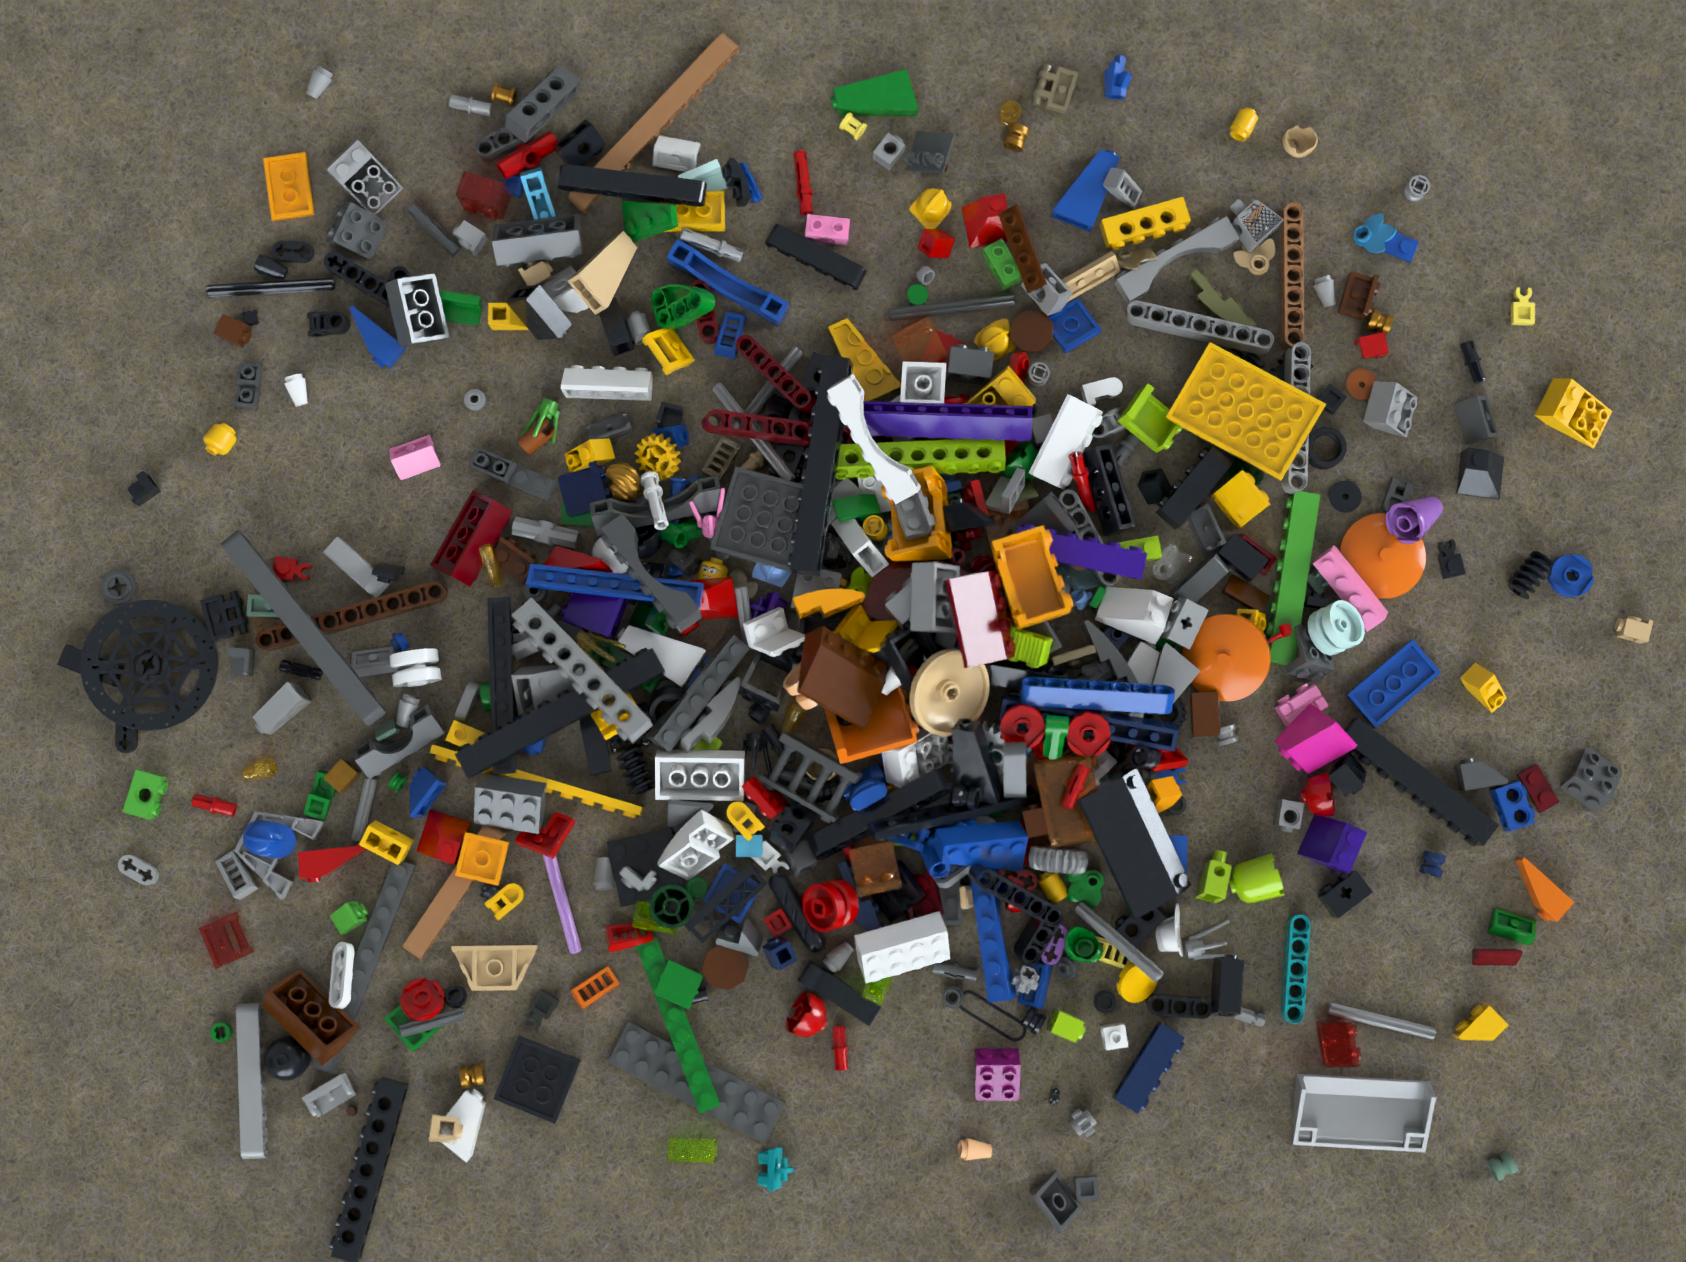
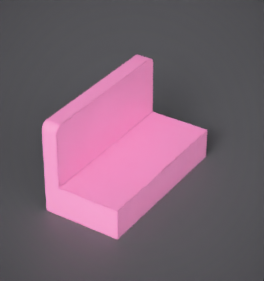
(414, 457)

